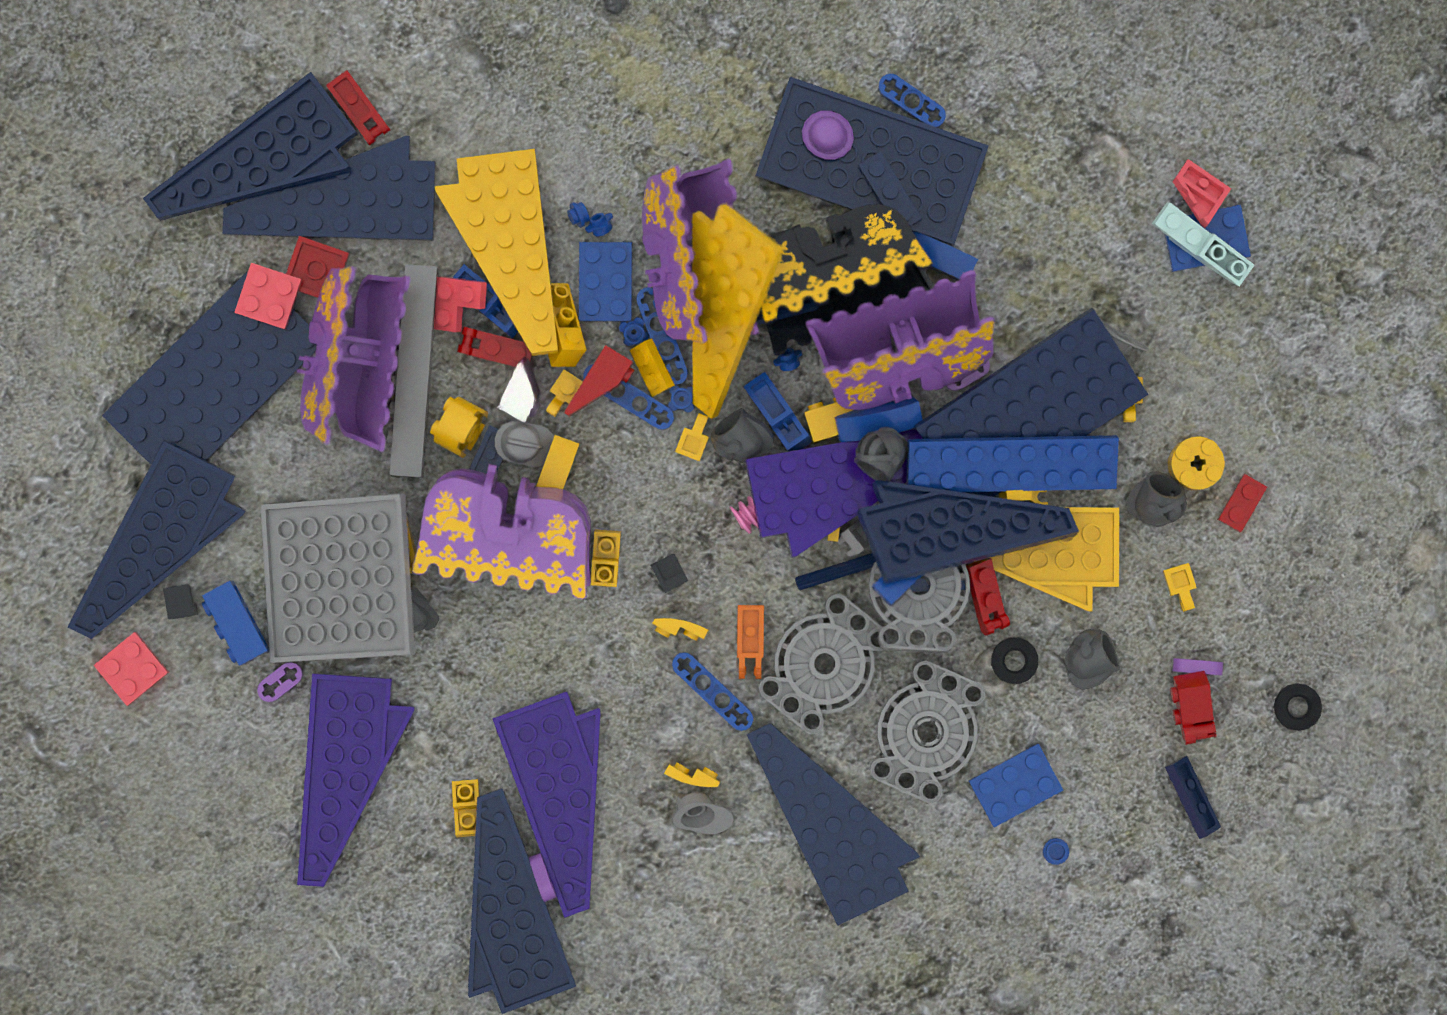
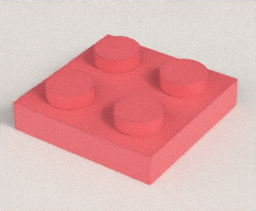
(268, 296)
(131, 668)

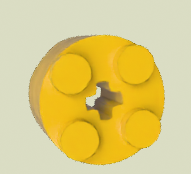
(459, 426)
(1204, 450)

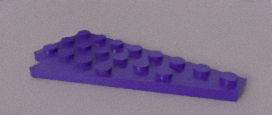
(812, 491)
(347, 752)
(556, 776)

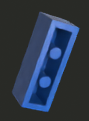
(235, 623)

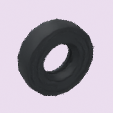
(998, 660)
(1312, 699)

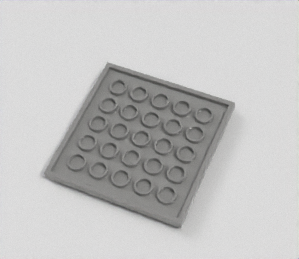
(337, 578)

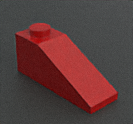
(602, 378)

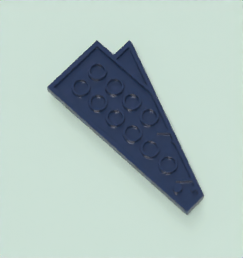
(274, 149)
(375, 199)
(166, 524)
(937, 529)
(841, 839)
(511, 927)

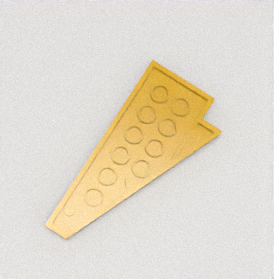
(503, 226)
(733, 276)
(1071, 565)

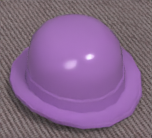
(827, 135)

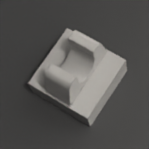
(855, 538)

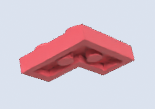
(452, 296)

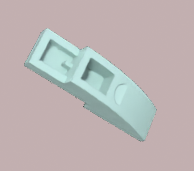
(1202, 245)

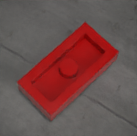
(1242, 503)

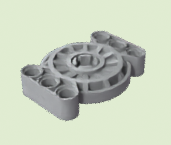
(923, 612)
(806, 682)
(926, 757)

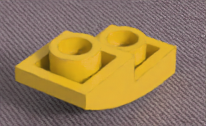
(558, 463)
(605, 558)
(671, 626)
(700, 778)
(465, 806)

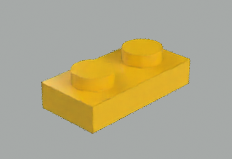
(652, 367)

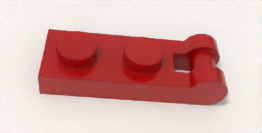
(357, 106)
(493, 347)
(986, 596)

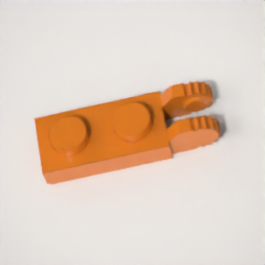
(750, 637)

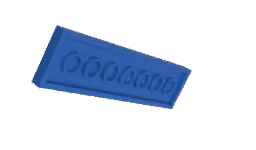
(1014, 463)

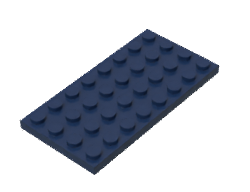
(930, 163)
(210, 380)
(1051, 390)

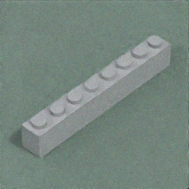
(413, 374)

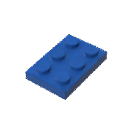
(1227, 225)
(605, 281)
(1015, 785)

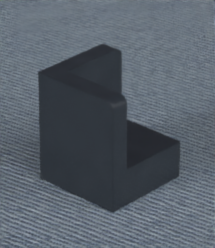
(669, 573)
(179, 602)

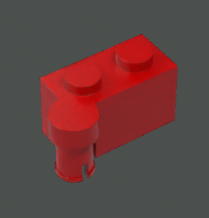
(1194, 706)

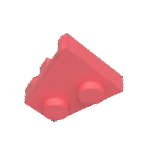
(1200, 191)

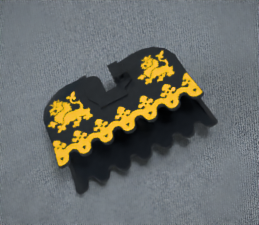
(868, 260)

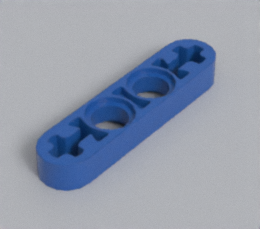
(661, 336)
(630, 394)
(715, 688)

